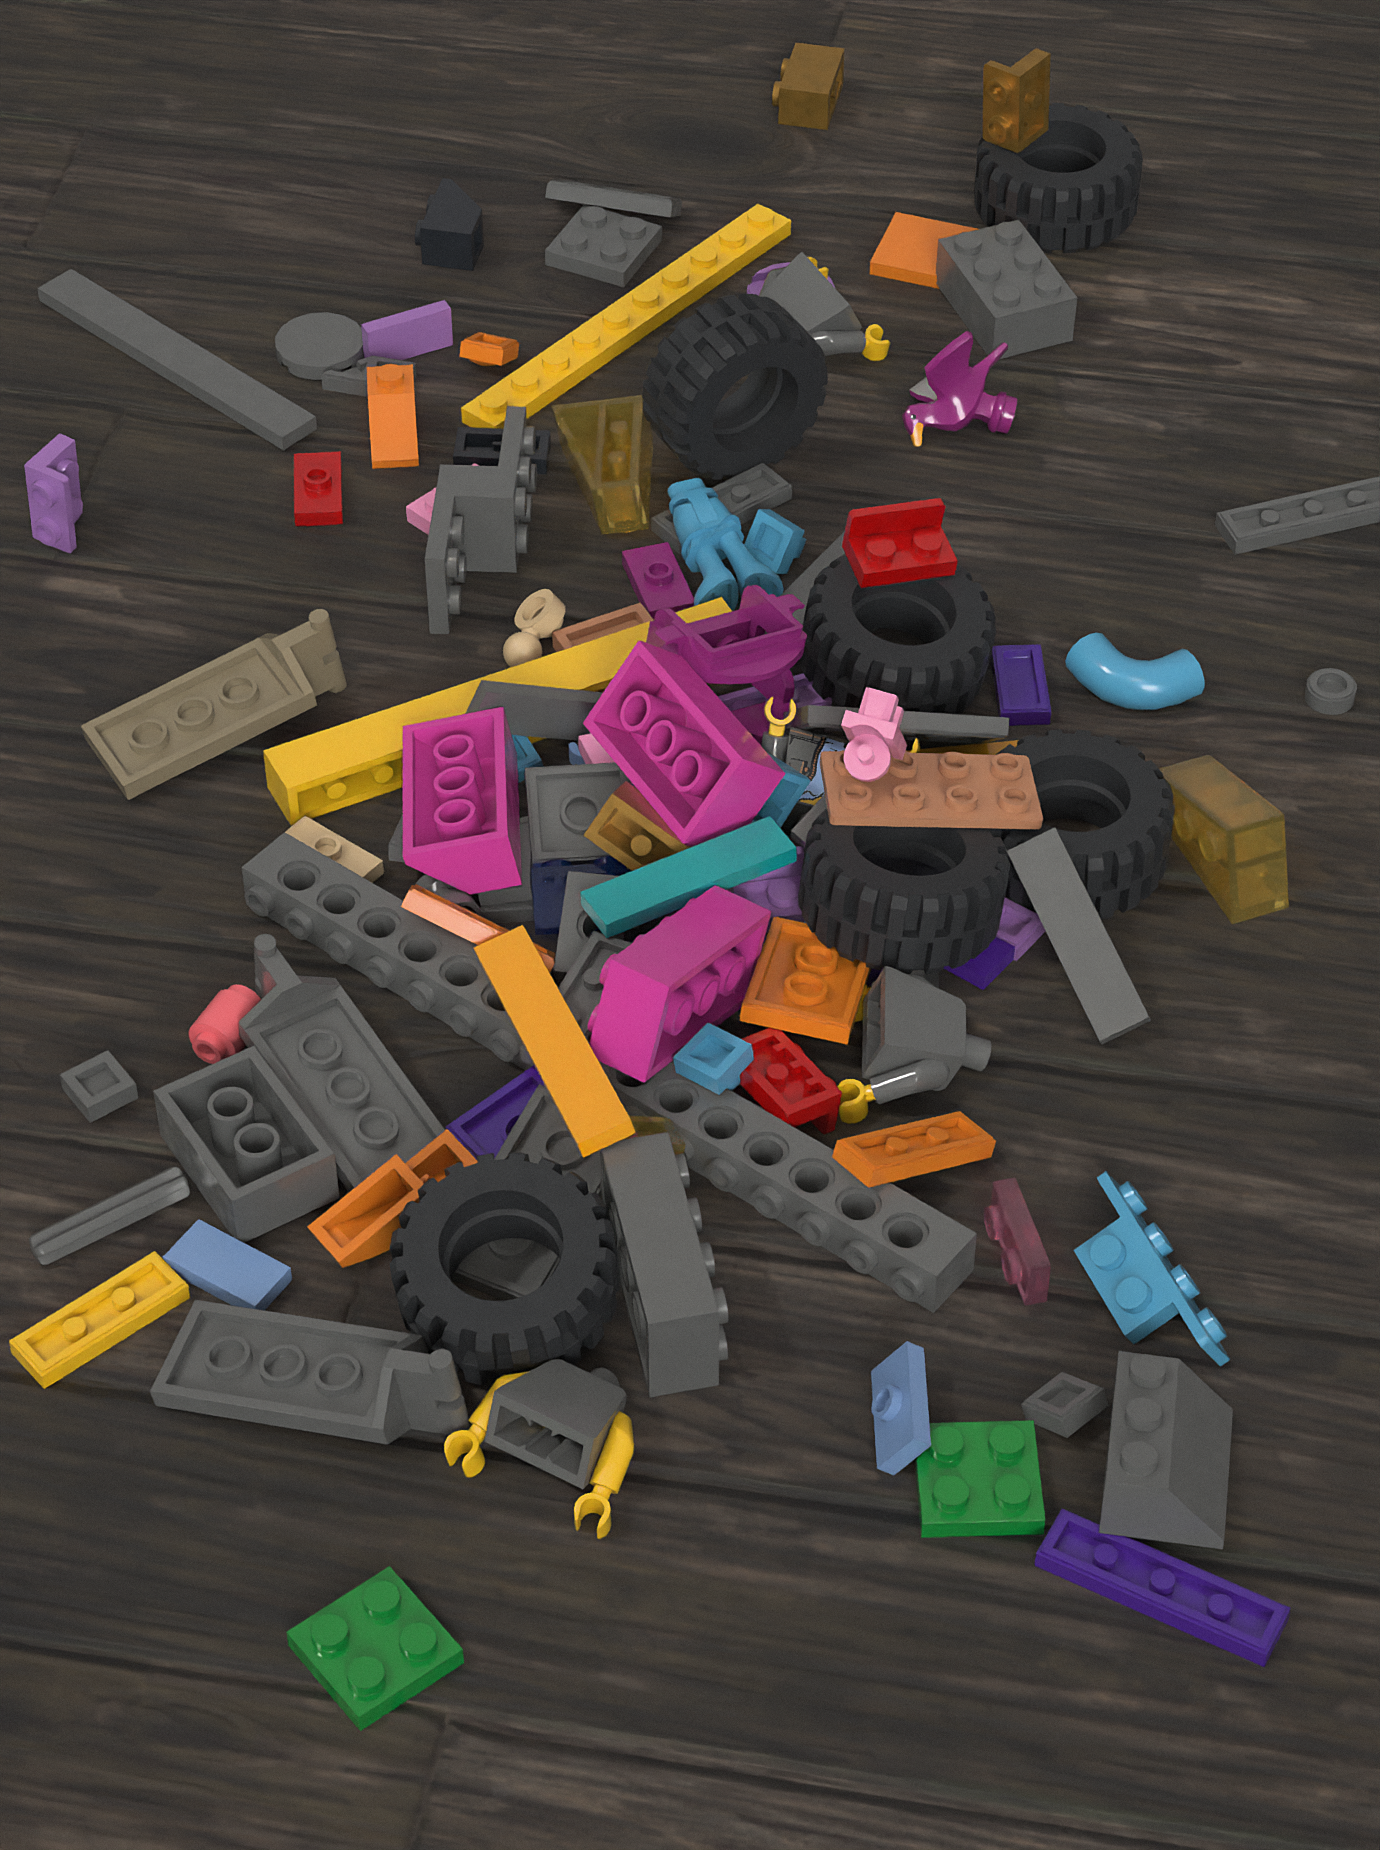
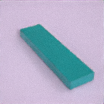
(687, 875)

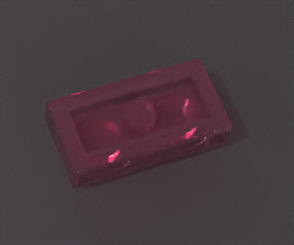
(1023, 1253)

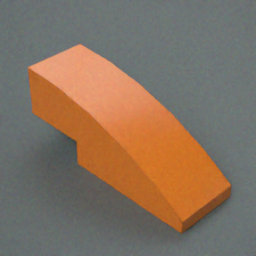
(369, 1214)

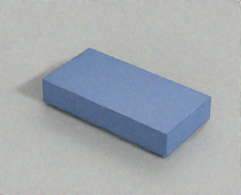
(227, 1267)

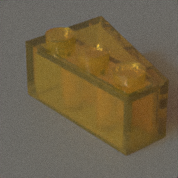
(611, 459)
(1229, 838)

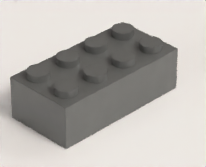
(664, 1265)

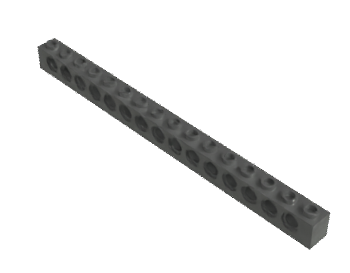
(725, 1136)

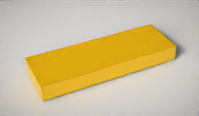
(99, 1319)

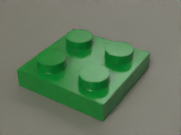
(980, 1480)
(375, 1648)

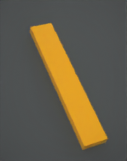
(554, 1042)

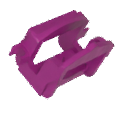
(736, 651)

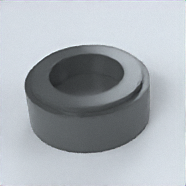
(1330, 691)

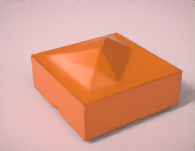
(489, 349)

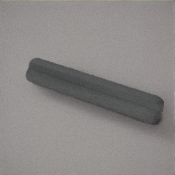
(109, 1216)

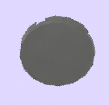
(319, 344)

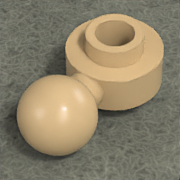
(536, 619)

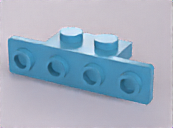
(1137, 1278)

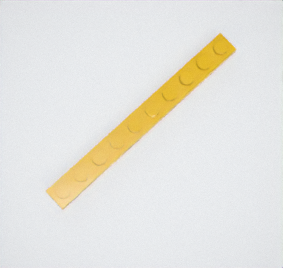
(629, 318)

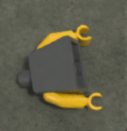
(560, 1423)

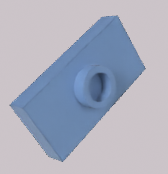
(900, 1408)

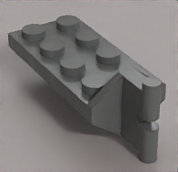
(334, 1067)
(309, 1375)

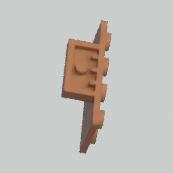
(935, 792)

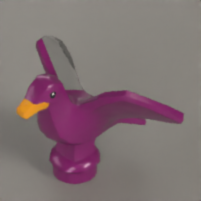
(957, 393)

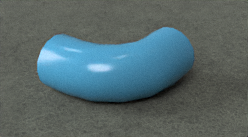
(1131, 681)

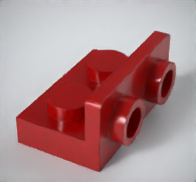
(898, 543)
(789, 1082)

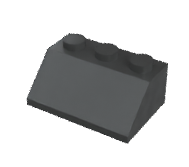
(1166, 1454)

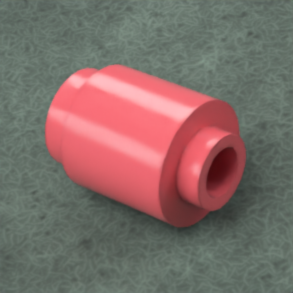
(217, 1028)

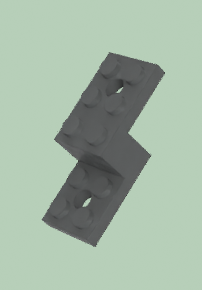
(480, 519)

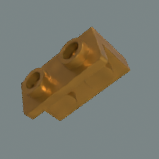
(1016, 101)

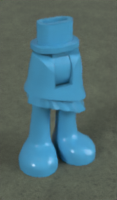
(711, 534)

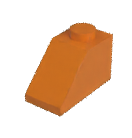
(392, 416)

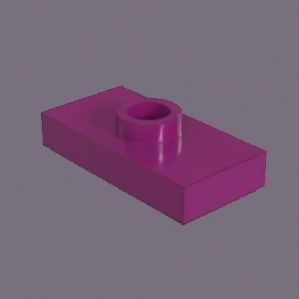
(657, 578)

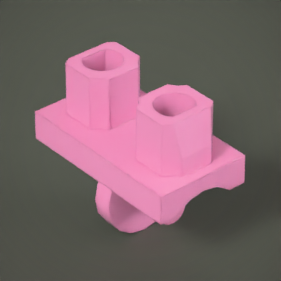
(873, 735)

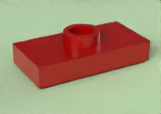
(318, 489)

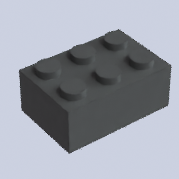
(1005, 289)
(246, 1144)

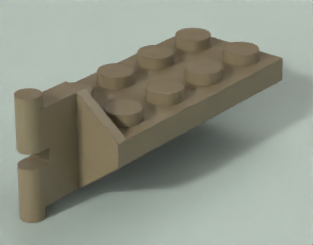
(217, 705)

